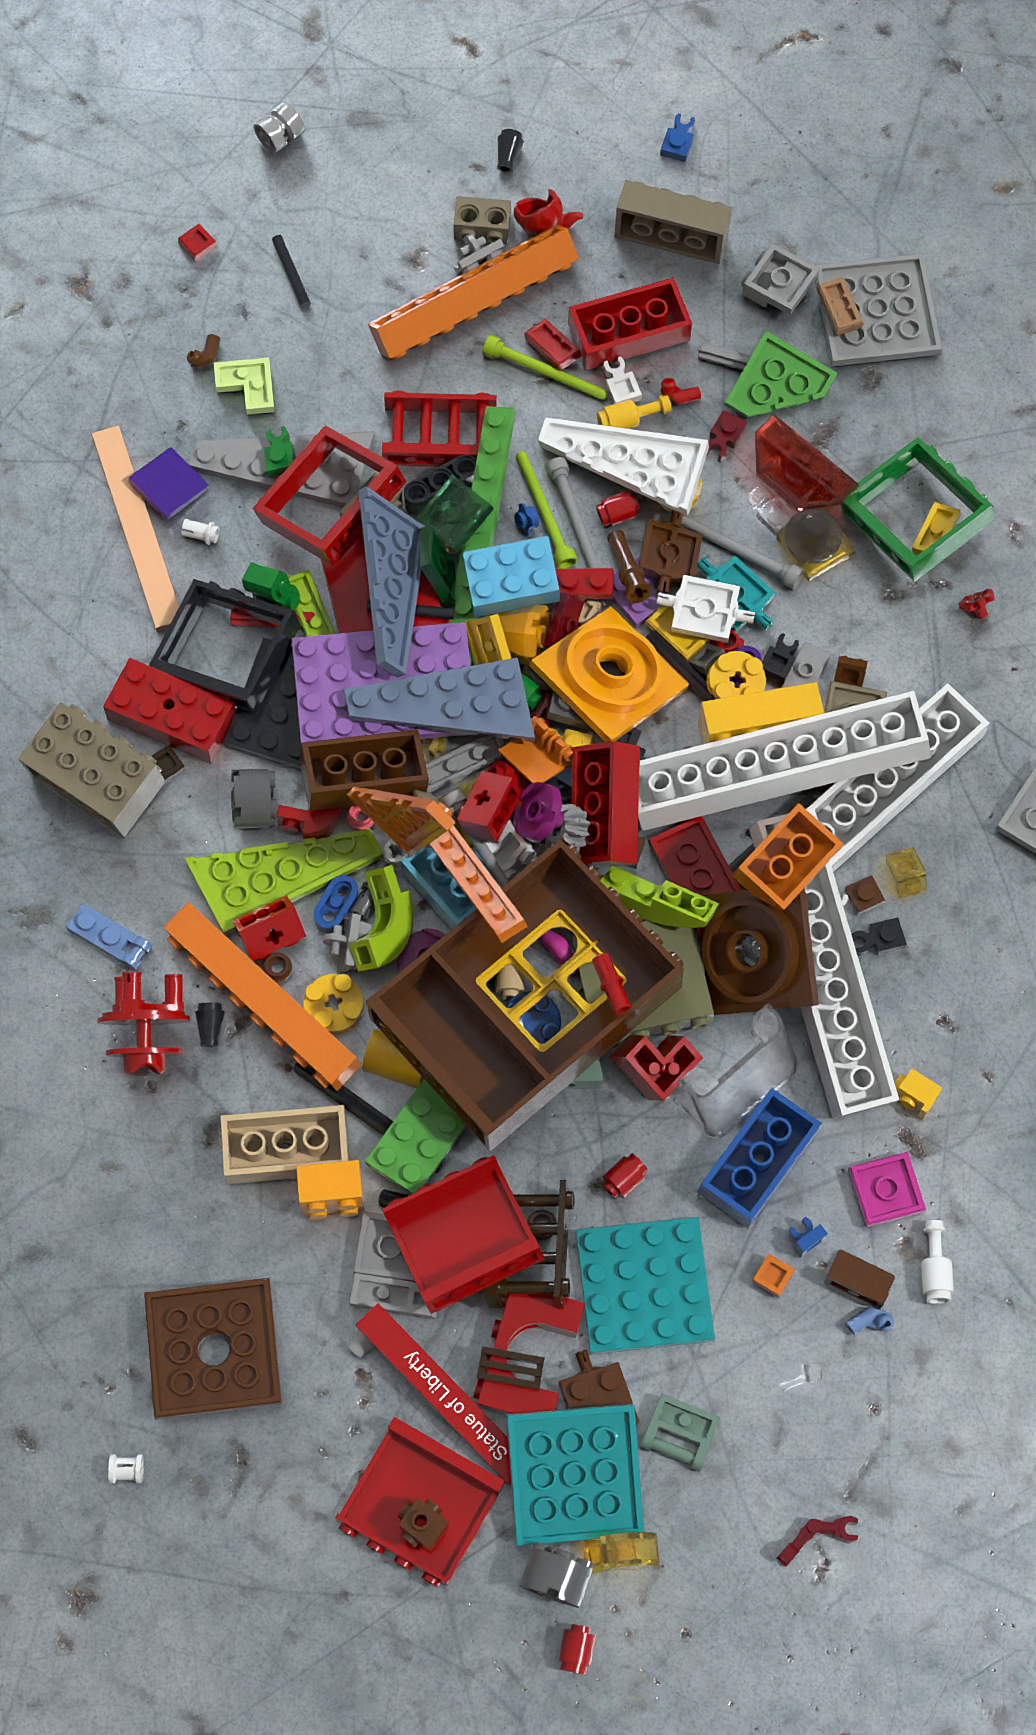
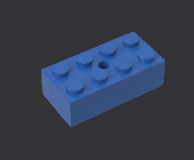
(779, 1135)

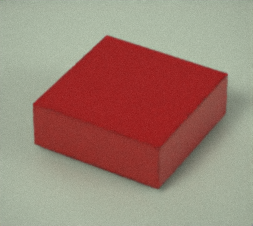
(197, 242)

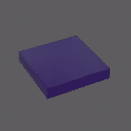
(168, 483)

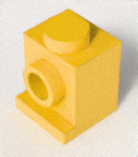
(917, 1092)

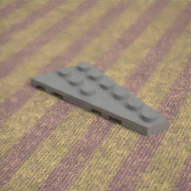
(245, 463)

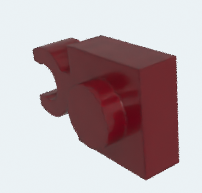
(725, 433)

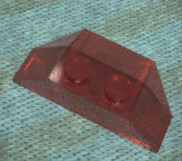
(798, 469)

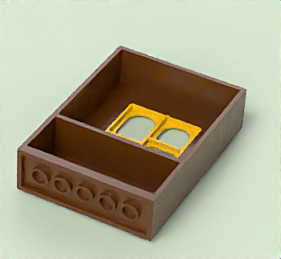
(474, 1045)

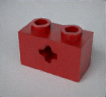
(489, 806)
(255, 926)

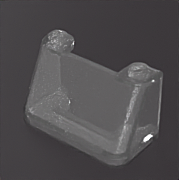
(723, 1103)

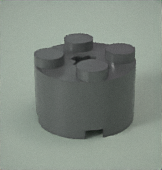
(252, 798)
(556, 1575)

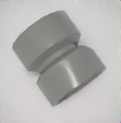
(282, 125)

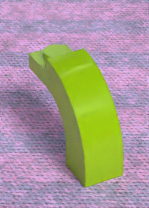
(391, 924)

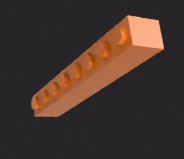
(473, 292)
(262, 996)

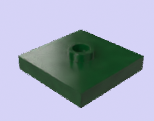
(437, 565)

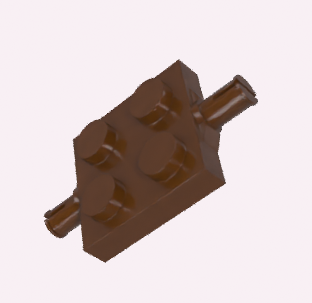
(669, 551)
(595, 1385)

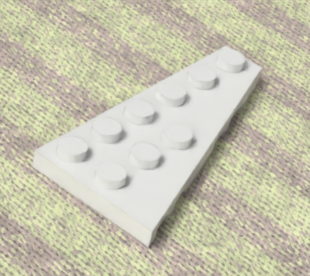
(643, 461)

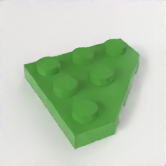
(778, 379)

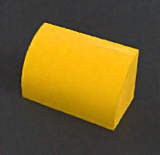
(386, 1061)

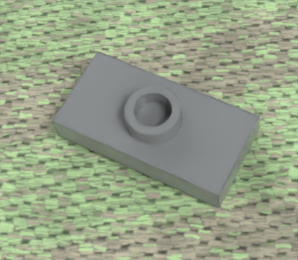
(807, 666)

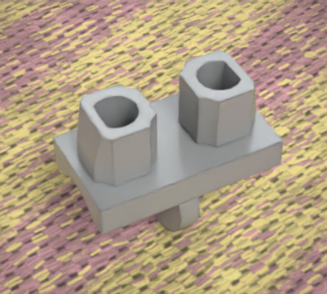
(477, 255)
(352, 930)

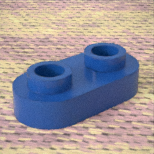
(335, 904)

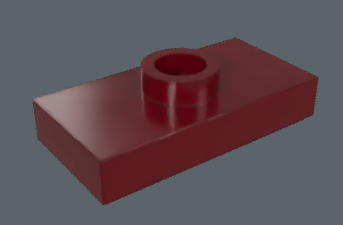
(564, 619)

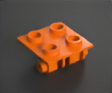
(539, 759)

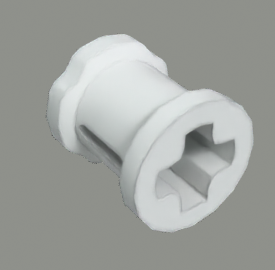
(392, 848)
(126, 1468)

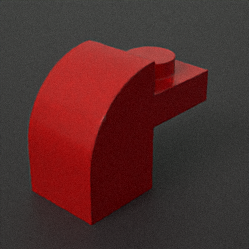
(311, 823)

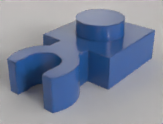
(678, 140)

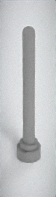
(558, 471)
(788, 574)
(456, 800)

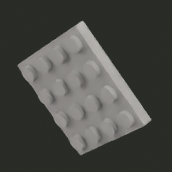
(894, 307)

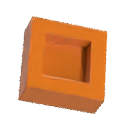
(773, 1275)

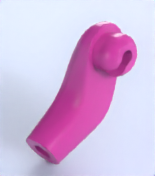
(557, 947)

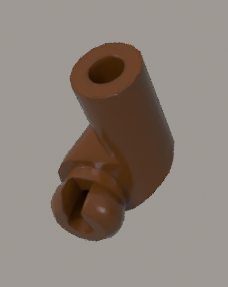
(202, 358)

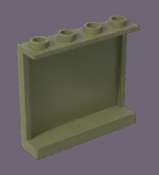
(684, 1009)

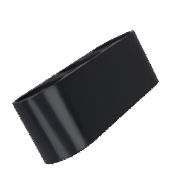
(425, 484)

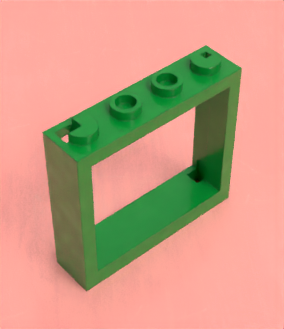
(887, 474)

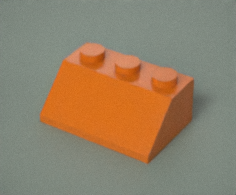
(788, 858)

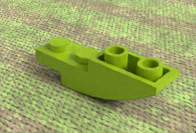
(661, 904)

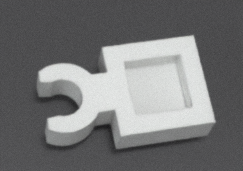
(621, 385)

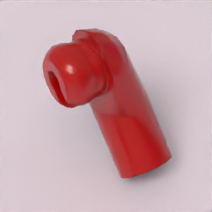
(676, 394)

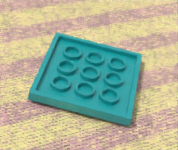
(644, 1285)
(574, 1474)

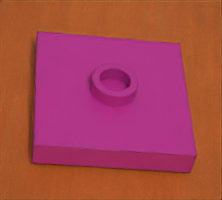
(887, 1189)

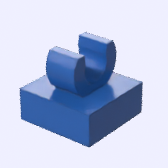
(810, 1239)

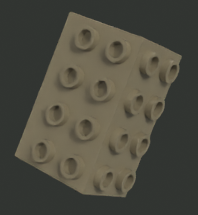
(93, 768)

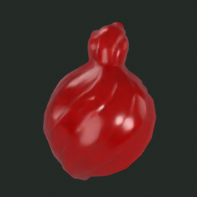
(540, 215)

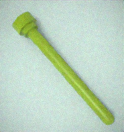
(495, 348)
(563, 555)

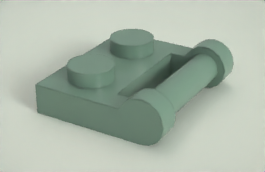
(684, 1422)

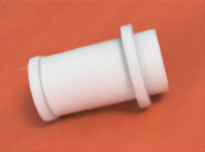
(201, 531)

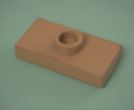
(839, 306)

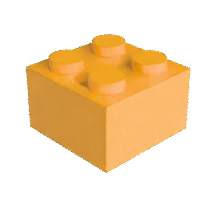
(330, 1189)

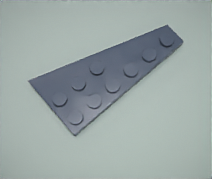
(393, 577)
(458, 700)

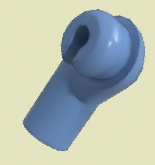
(871, 1318)

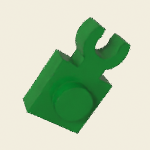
(279, 454)

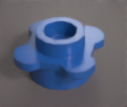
(526, 518)

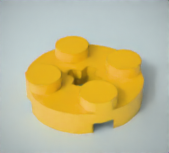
(734, 663)
(341, 988)

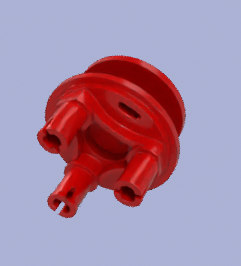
(132, 1010)

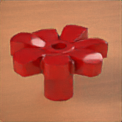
(977, 602)

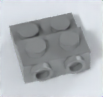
(779, 279)

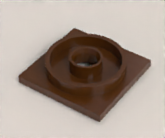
(786, 962)
(187, 1316)

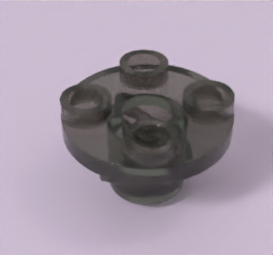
(813, 536)

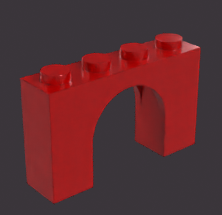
(522, 1314)

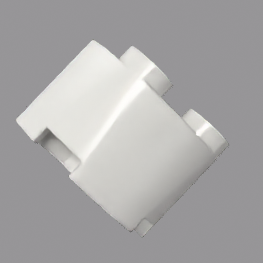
(510, 851)

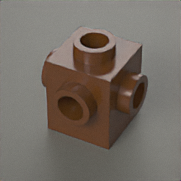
(430, 1533)

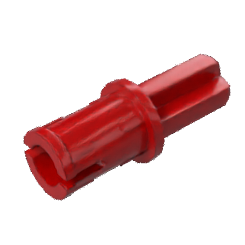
(611, 983)

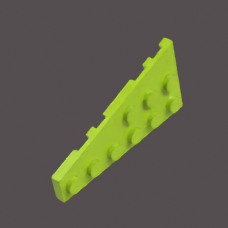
(261, 874)

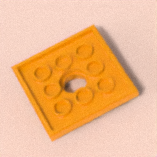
(607, 701)

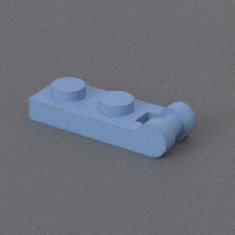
(108, 936)

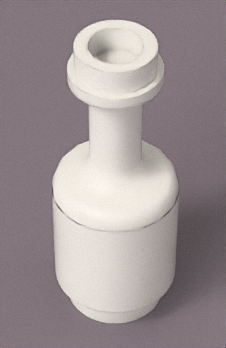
(936, 1270)

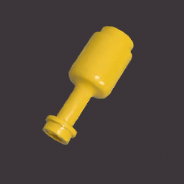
(627, 414)

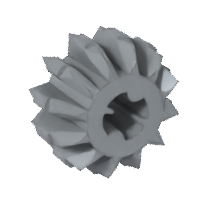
(573, 828)

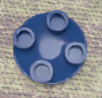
(541, 1020)

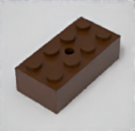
(374, 761)

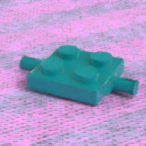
(753, 592)

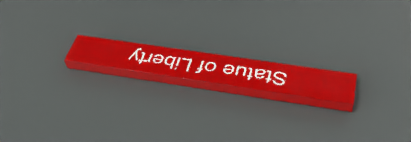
(437, 1389)

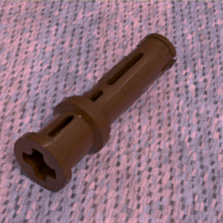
(631, 574)

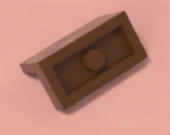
(860, 1279)

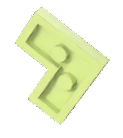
(252, 377)

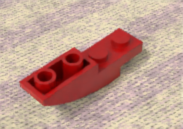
(586, 582)

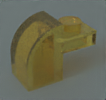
(622, 1551)

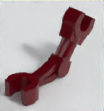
(817, 1527)

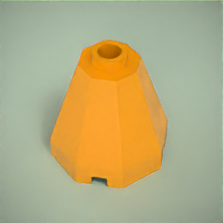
(525, 631)

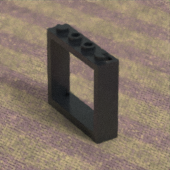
(235, 600)

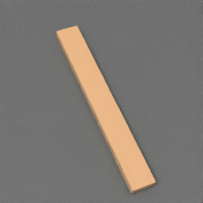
(137, 527)

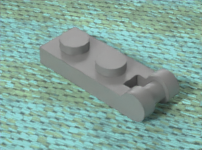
(390, 1293)

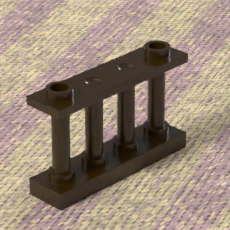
(561, 1285)

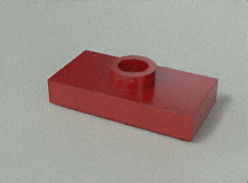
(552, 344)

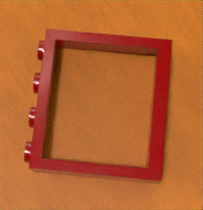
(349, 526)

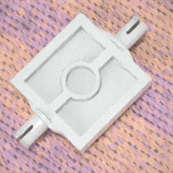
(705, 608)

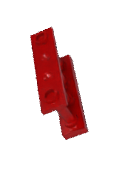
(424, 452)

